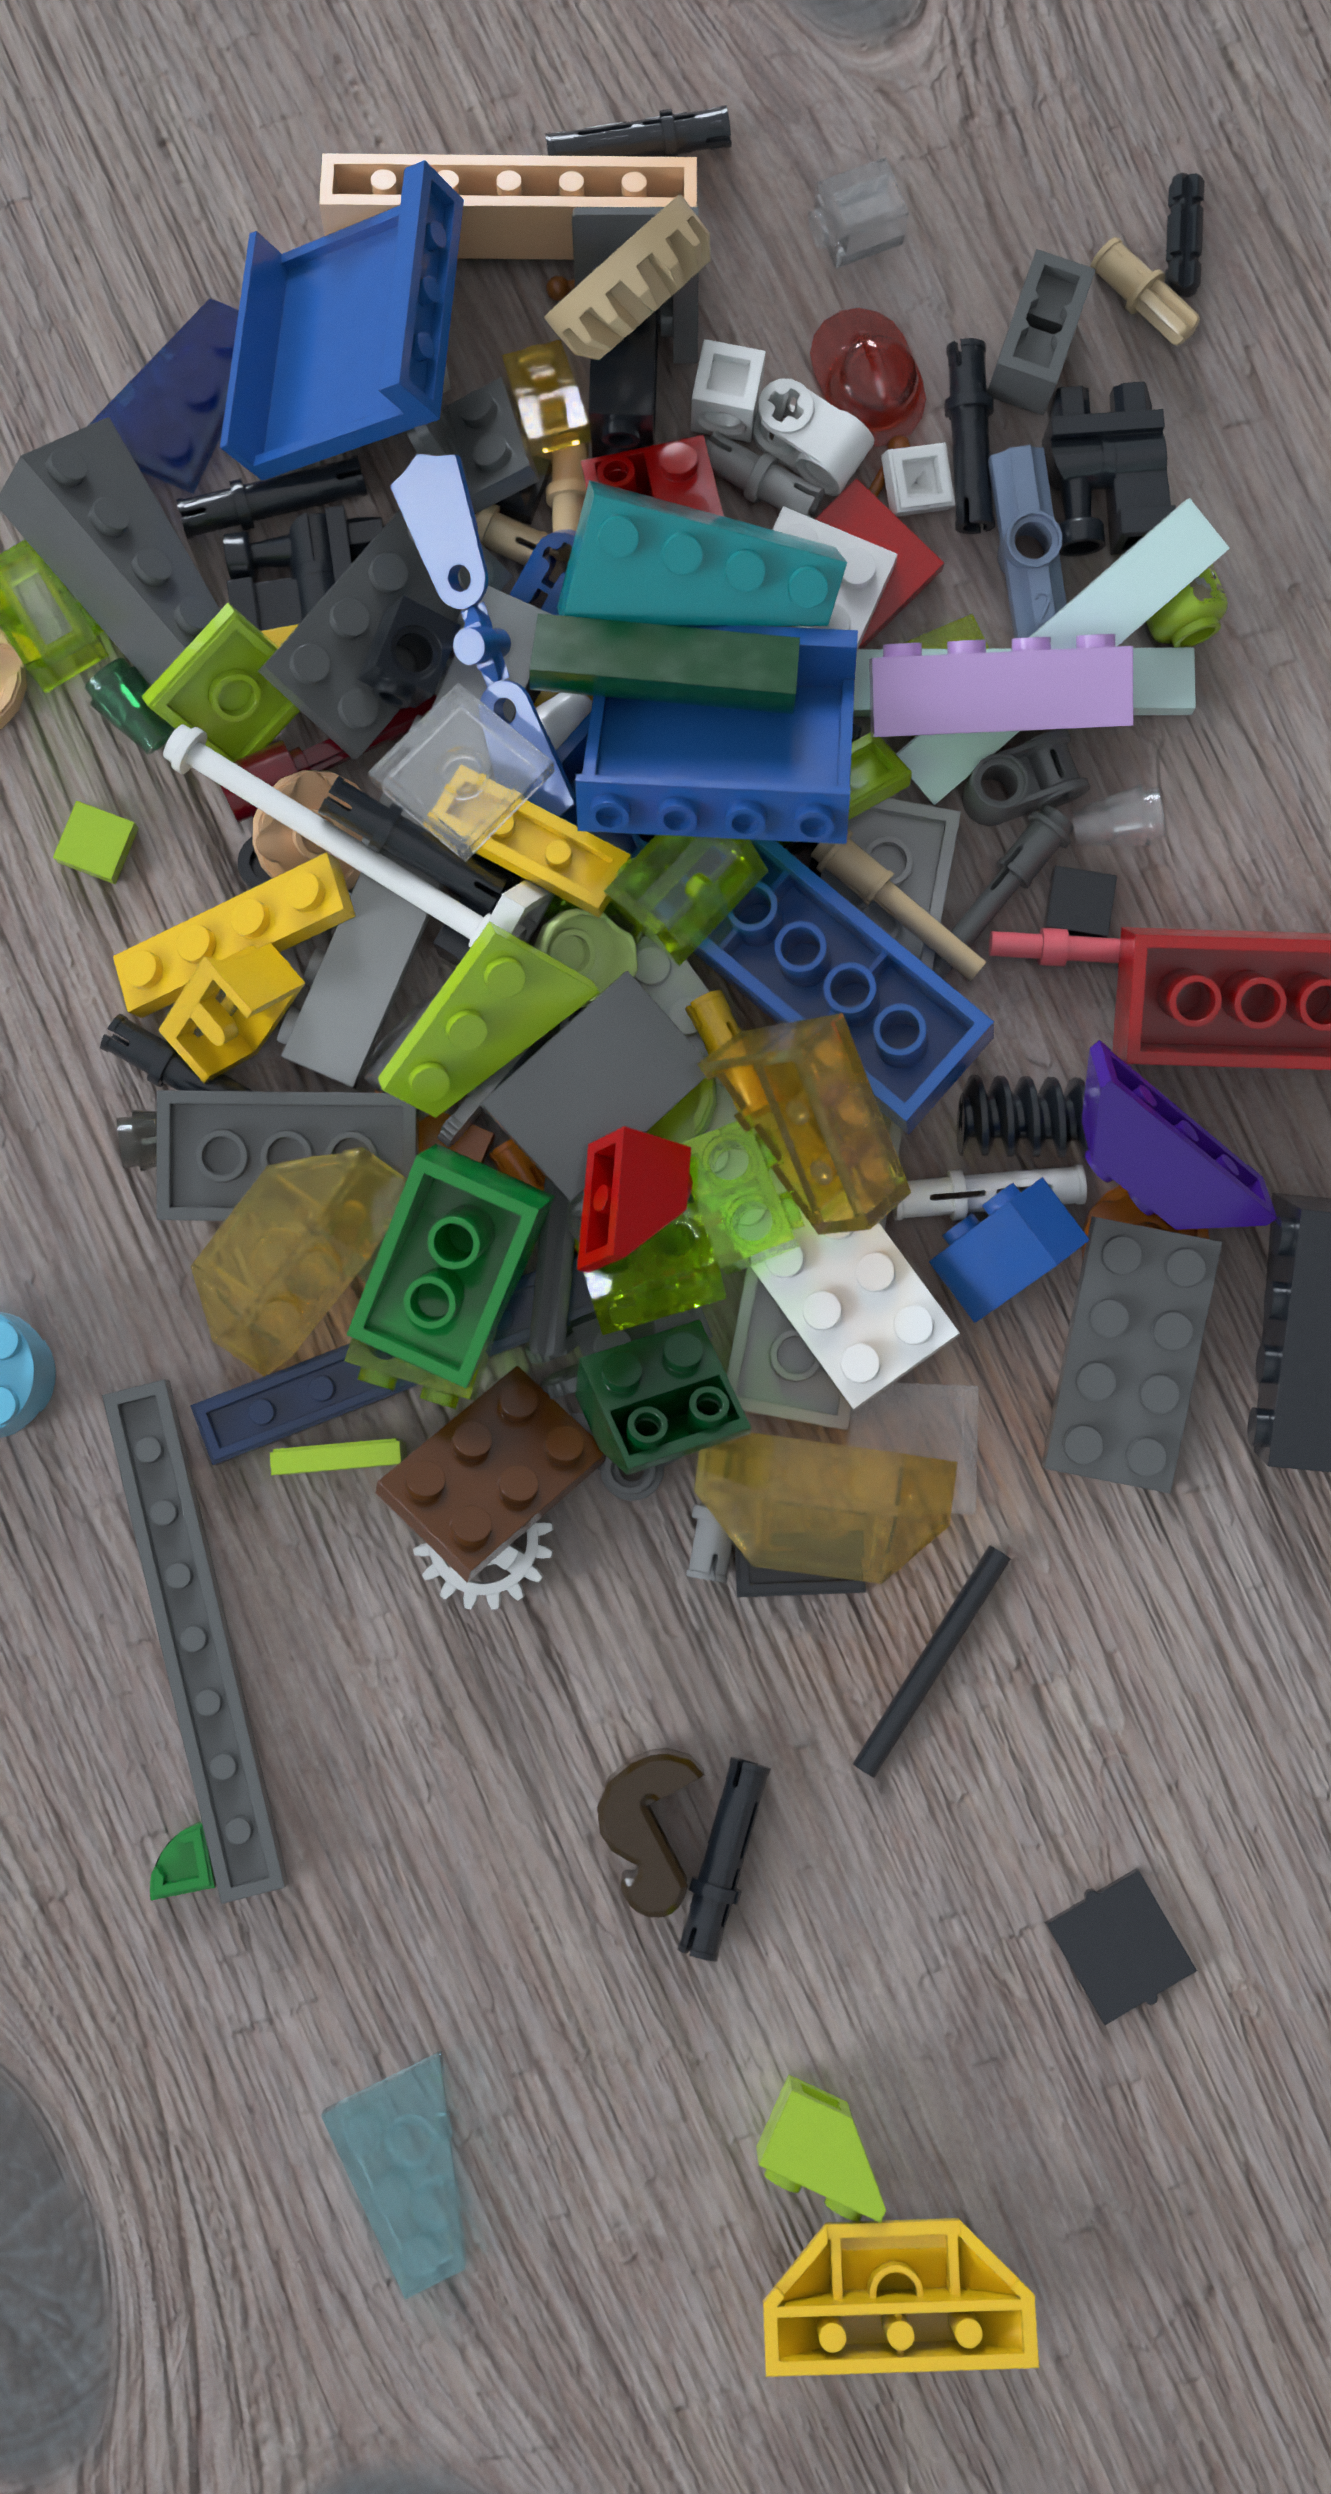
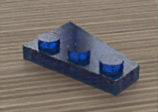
(178, 399)

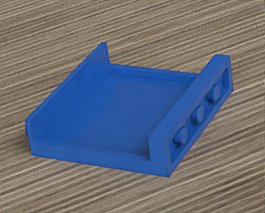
(344, 333)
(729, 768)

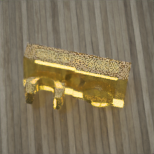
(546, 397)

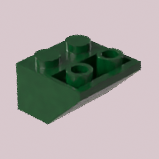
(658, 1398)

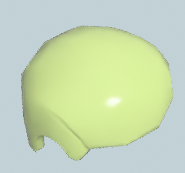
(589, 946)

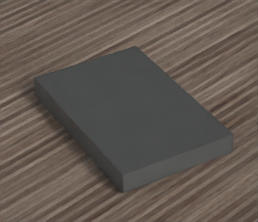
(600, 1072)

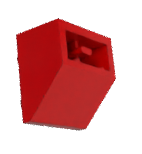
(666, 471)

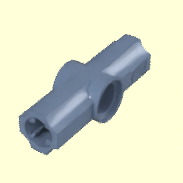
(1026, 509)

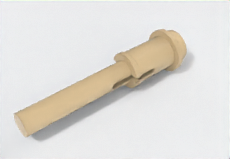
(872, 882)

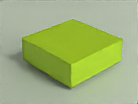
(95, 842)

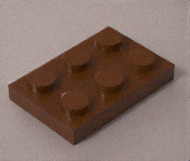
(491, 1473)

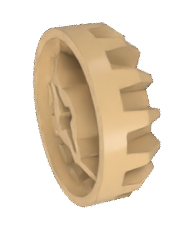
(632, 281)

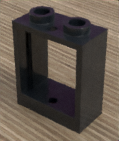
(625, 392)

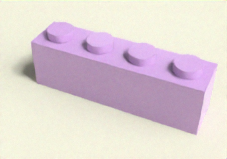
(1001, 689)

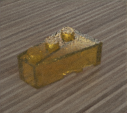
(817, 1117)

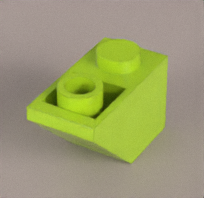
(818, 2146)

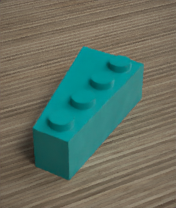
(692, 567)

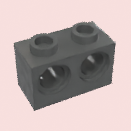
(1040, 332)

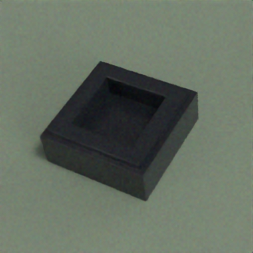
(1080, 901)

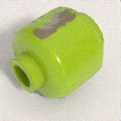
(1192, 613)

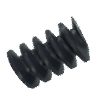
(1021, 1115)

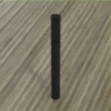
(931, 1661)

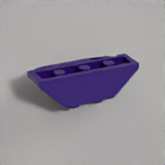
(1164, 1154)

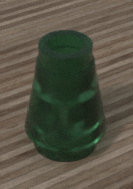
(117, 697)

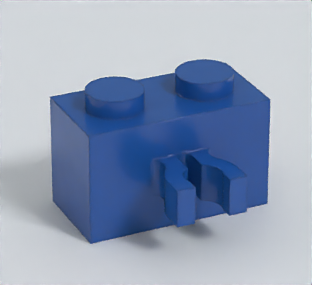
(1008, 1249)

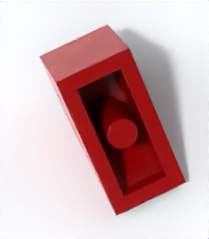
(630, 1193)

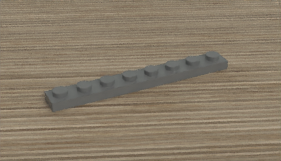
(195, 1641)

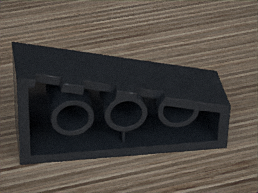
(1294, 1360)

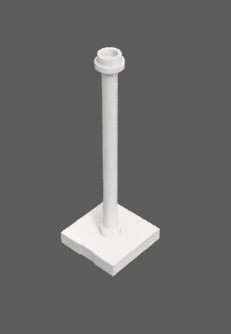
(516, 911)

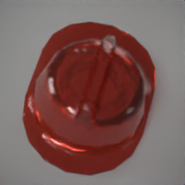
(869, 372)

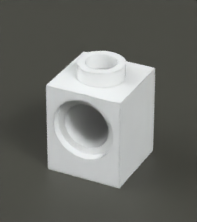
(727, 390)

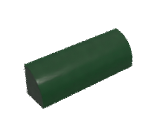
(664, 663)

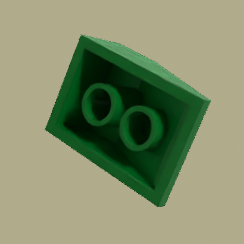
(449, 1263)

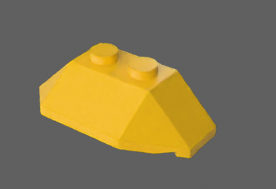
(898, 2303)

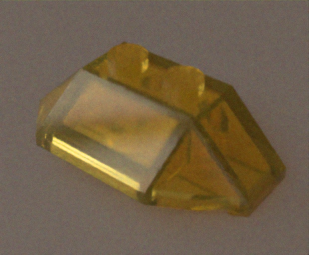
(292, 1251)
(825, 1504)

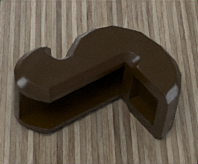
(635, 1834)

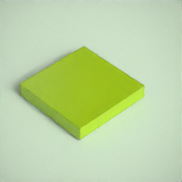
(220, 688)

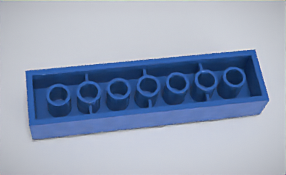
(814, 955)

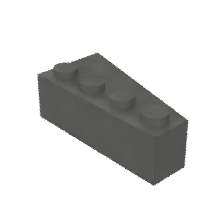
(110, 544)

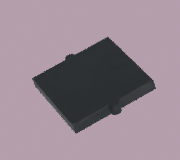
(1120, 1946)

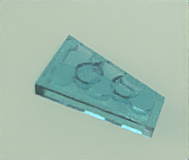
(403, 2171)

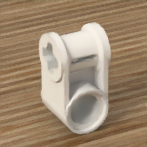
(814, 437)

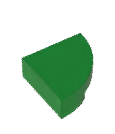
(183, 1865)

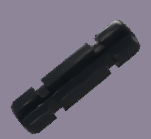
(1184, 233)

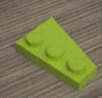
(482, 1019)

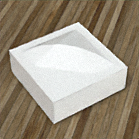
(918, 479)

